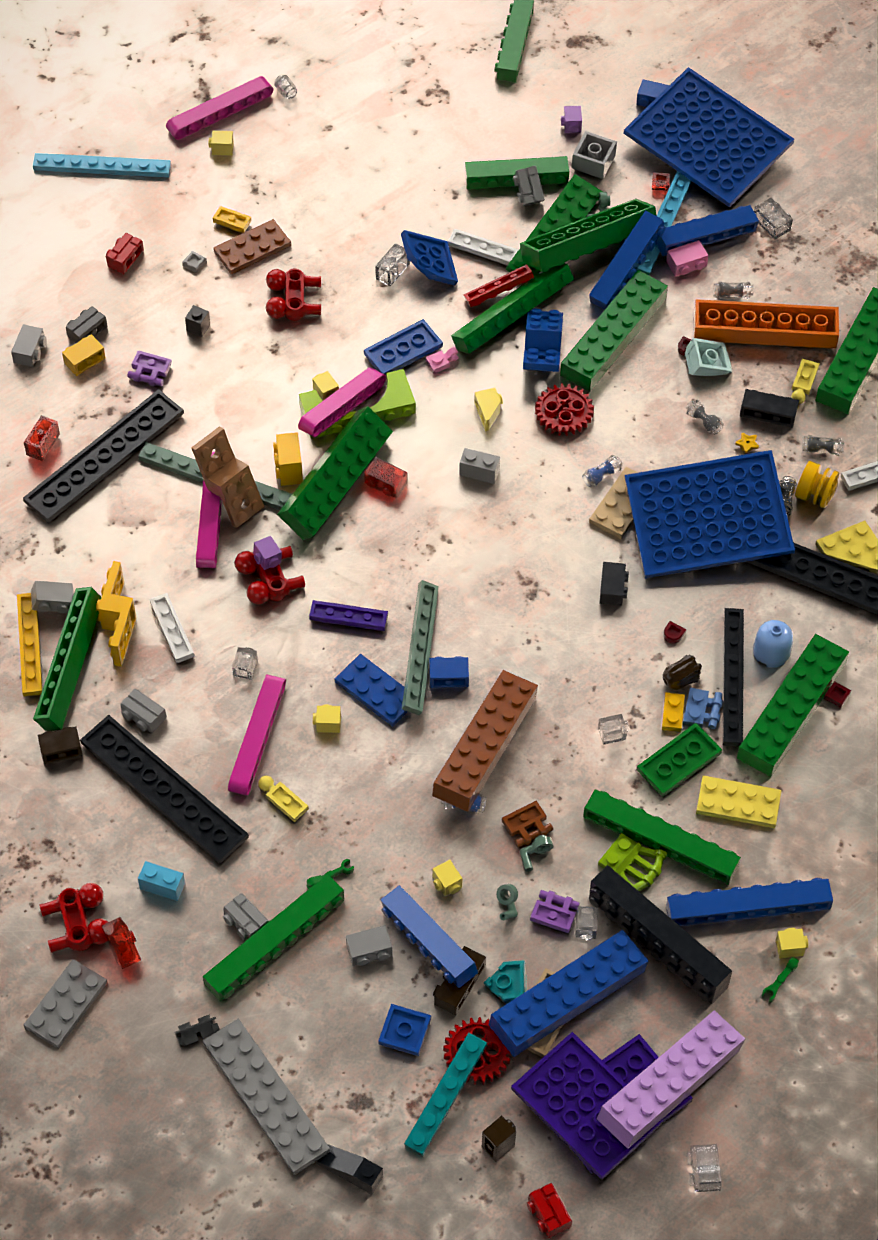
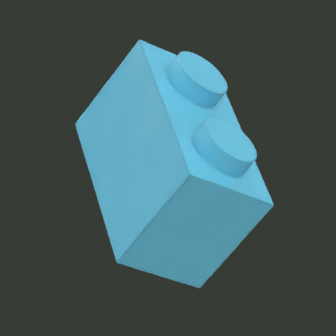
(161, 881)

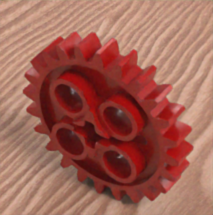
(564, 409)
(496, 1061)

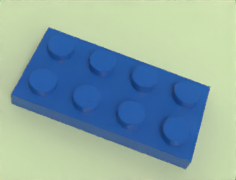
(403, 347)
(373, 689)

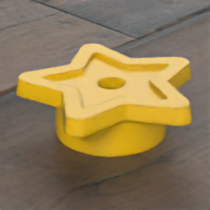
(747, 447)

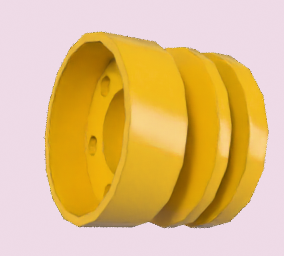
(817, 484)

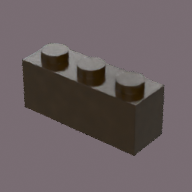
(451, 997)

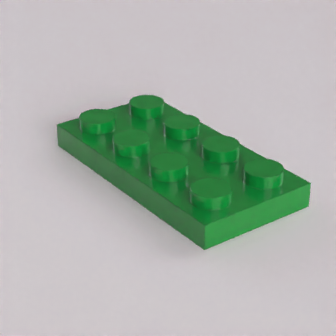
(679, 759)

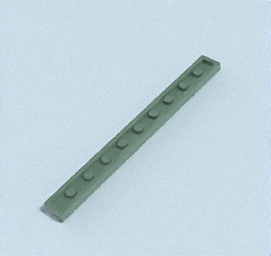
(189, 468)

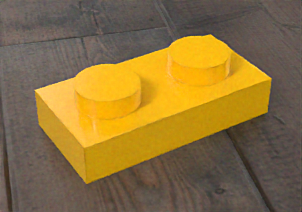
(232, 219)
(673, 712)

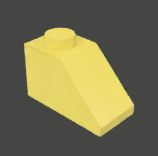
(488, 406)

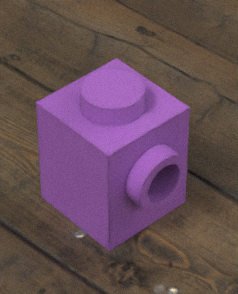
(572, 119)
(267, 553)

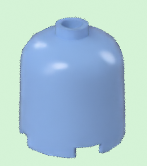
(773, 643)

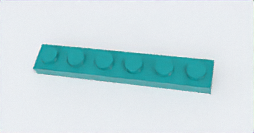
(445, 1094)

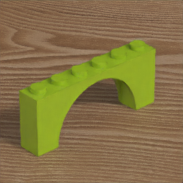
(395, 403)

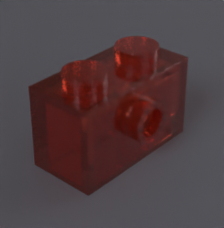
(121, 942)

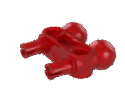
(294, 283)
(271, 578)
(75, 919)

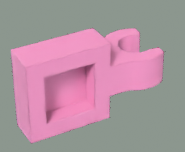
(440, 361)

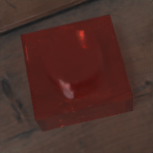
(660, 181)

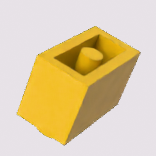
(83, 355)

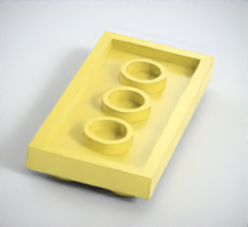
(738, 801)

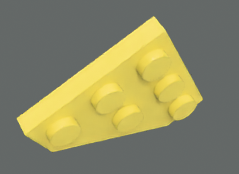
(853, 546)

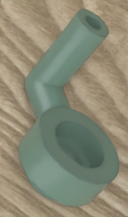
(603, 202)
(540, 845)
(505, 899)

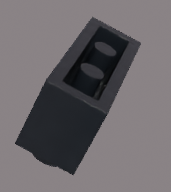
(769, 408)

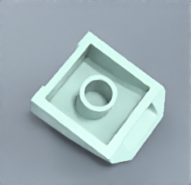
(707, 358)

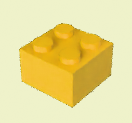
(288, 459)

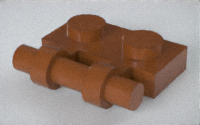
(525, 818)

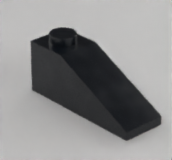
(352, 1168)

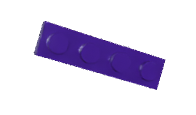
(348, 615)

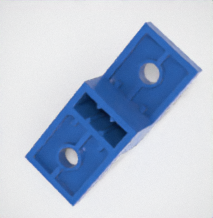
(543, 340)

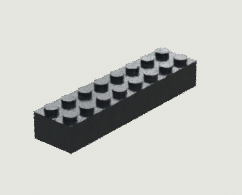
(659, 934)

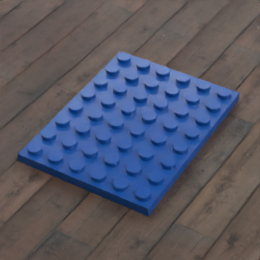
(709, 136)
(709, 514)

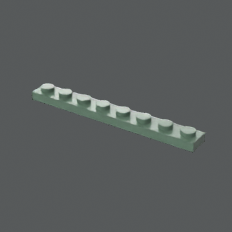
(420, 648)

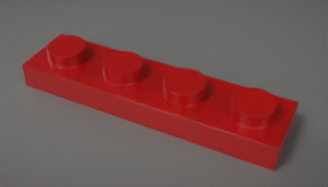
(499, 285)

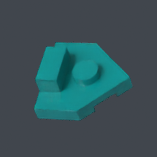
(508, 980)

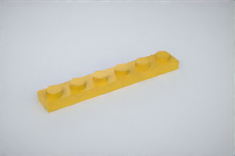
(29, 646)

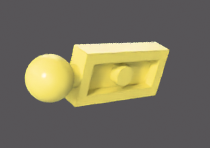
(804, 379)
(283, 798)

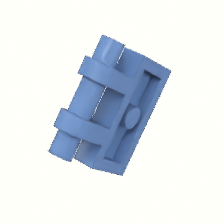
(696, 707)

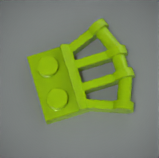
(625, 852)

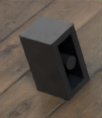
(612, 583)

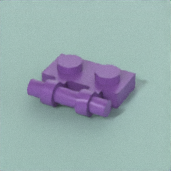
(152, 364)
(552, 915)

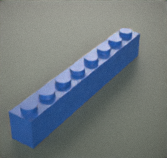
(750, 902)

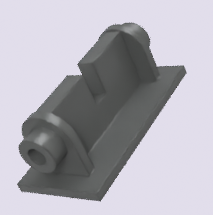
(188, 1032)

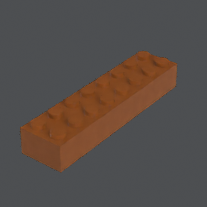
(484, 741)

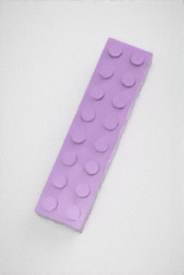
(670, 1079)

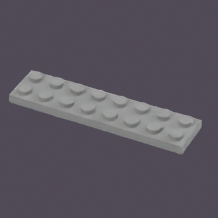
(266, 1096)

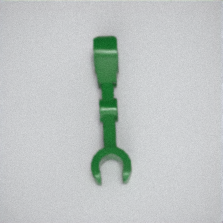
(313, 880)
(773, 988)

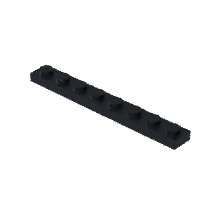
(733, 676)

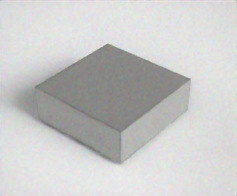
(194, 261)

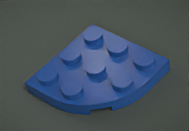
(430, 256)

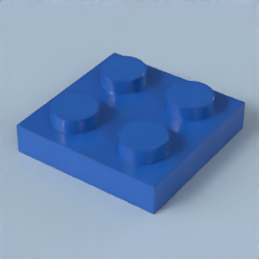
(404, 1029)

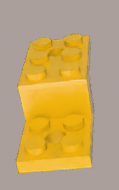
(116, 613)

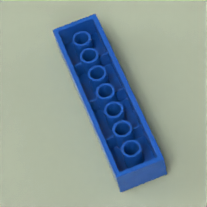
(568, 993)

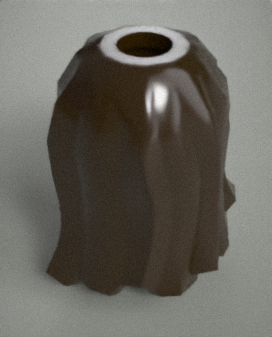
(682, 673)

